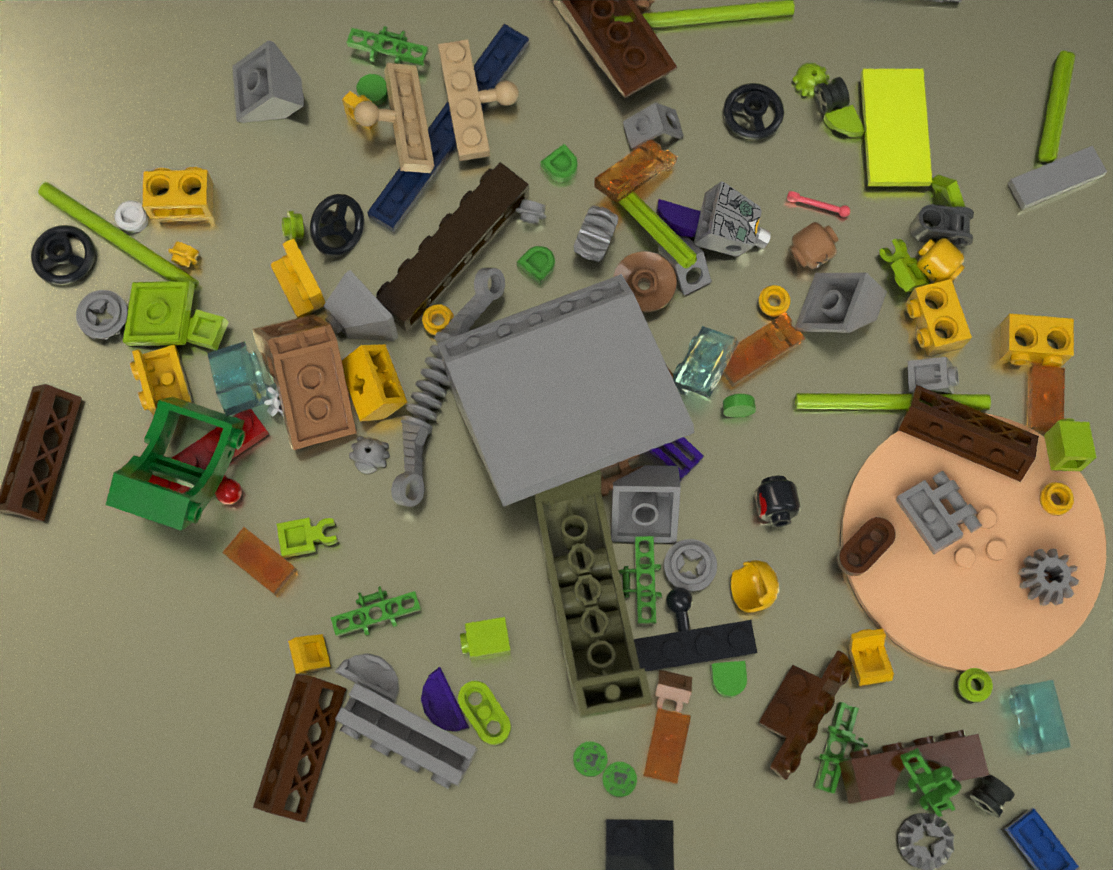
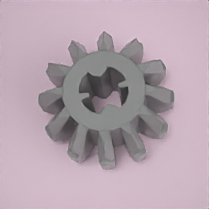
(595, 233)
(1060, 572)

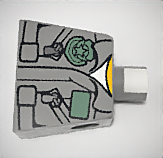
(729, 222)

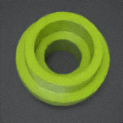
(293, 225)
(966, 689)

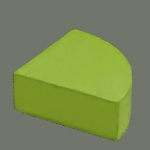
(845, 121)
(949, 189)

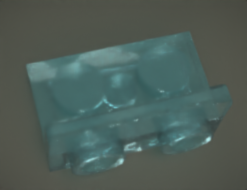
(704, 362)
(1039, 717)

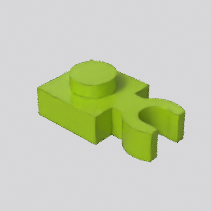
(206, 329)
(300, 536)

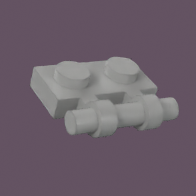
(931, 518)

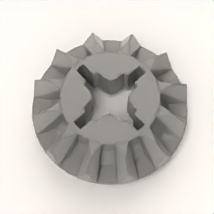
(98, 302)
(693, 550)
(918, 855)

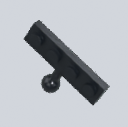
(693, 645)

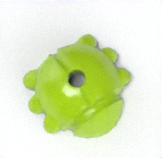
(806, 81)

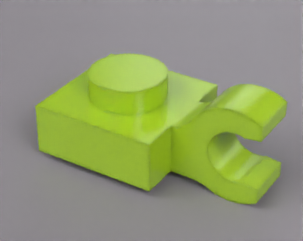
(906, 271)

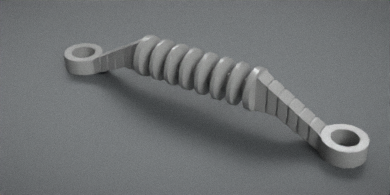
(414, 426)

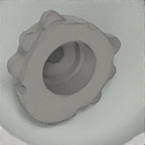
(369, 462)

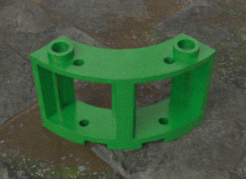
(137, 496)

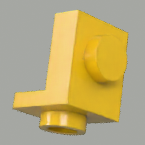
(870, 657)

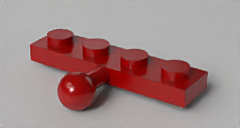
(202, 450)

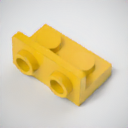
(297, 281)

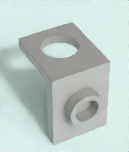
(650, 124)
(681, 272)

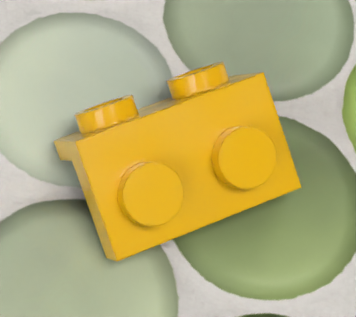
(160, 376)

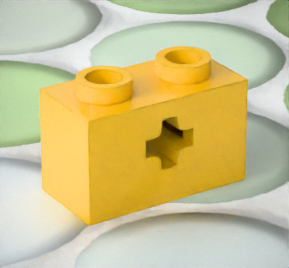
(373, 382)

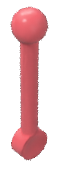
(843, 211)

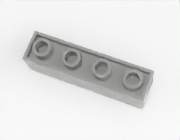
(407, 735)

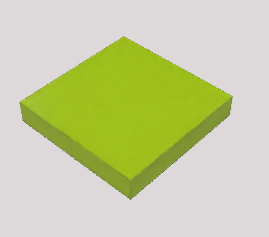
(158, 313)

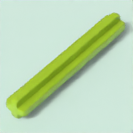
(1056, 107)
(659, 230)

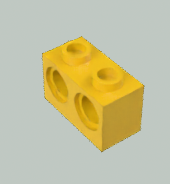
(177, 201)
(947, 317)
(1035, 332)

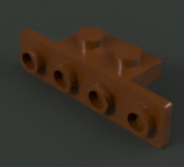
(800, 708)

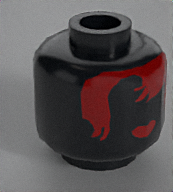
(777, 500)

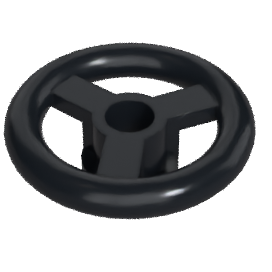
(759, 97)
(330, 222)
(55, 240)

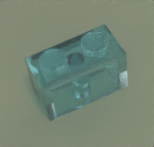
(237, 378)

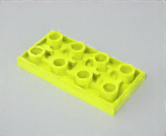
(896, 127)

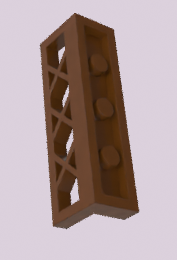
(968, 436)
(26, 448)
(289, 745)

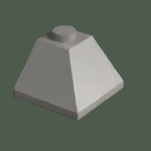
(266, 85)
(840, 303)
(358, 312)
(646, 505)

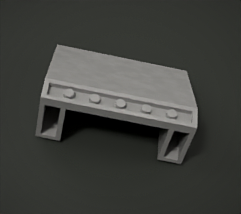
(564, 389)

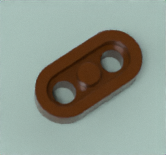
(865, 547)

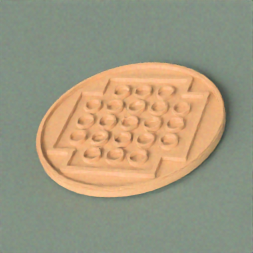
(967, 599)

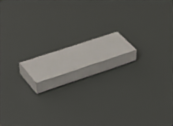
(1057, 177)

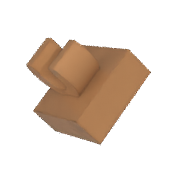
(673, 687)

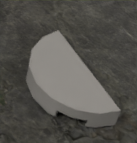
(371, 673)

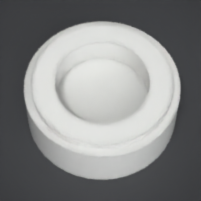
(131, 217)

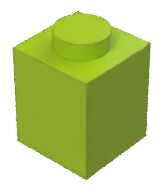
(1070, 445)
(485, 639)

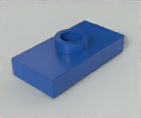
(1039, 843)

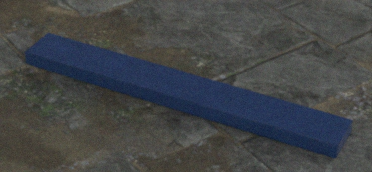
(407, 187)

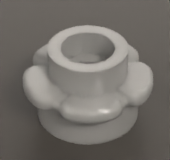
(531, 211)

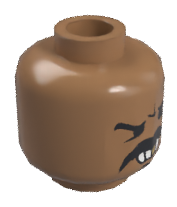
(814, 245)

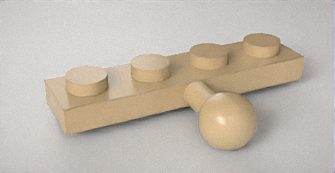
(466, 99)
(407, 117)

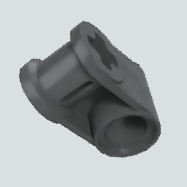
(947, 223)

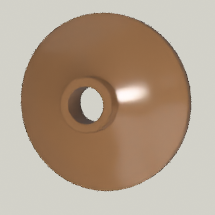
(654, 270)

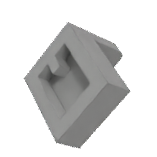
(933, 374)

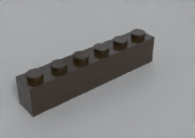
(453, 246)

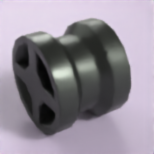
(831, 95)
(992, 795)

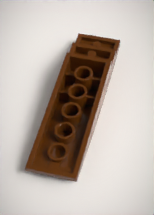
(624, 51)

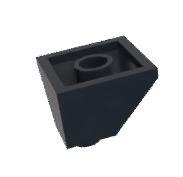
(638, 844)

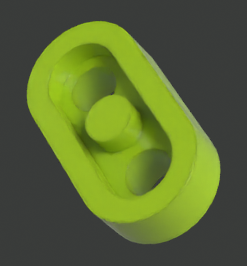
(484, 713)

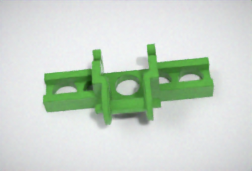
(399, 42)
(638, 571)
(364, 611)
(828, 756)
(930, 779)

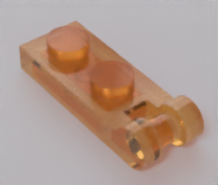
(634, 170)
(762, 349)

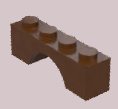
(876, 775)

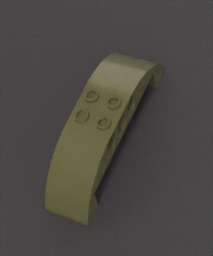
(589, 599)

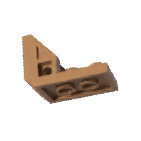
(309, 377)

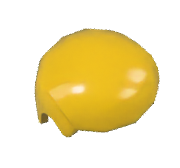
(754, 586)

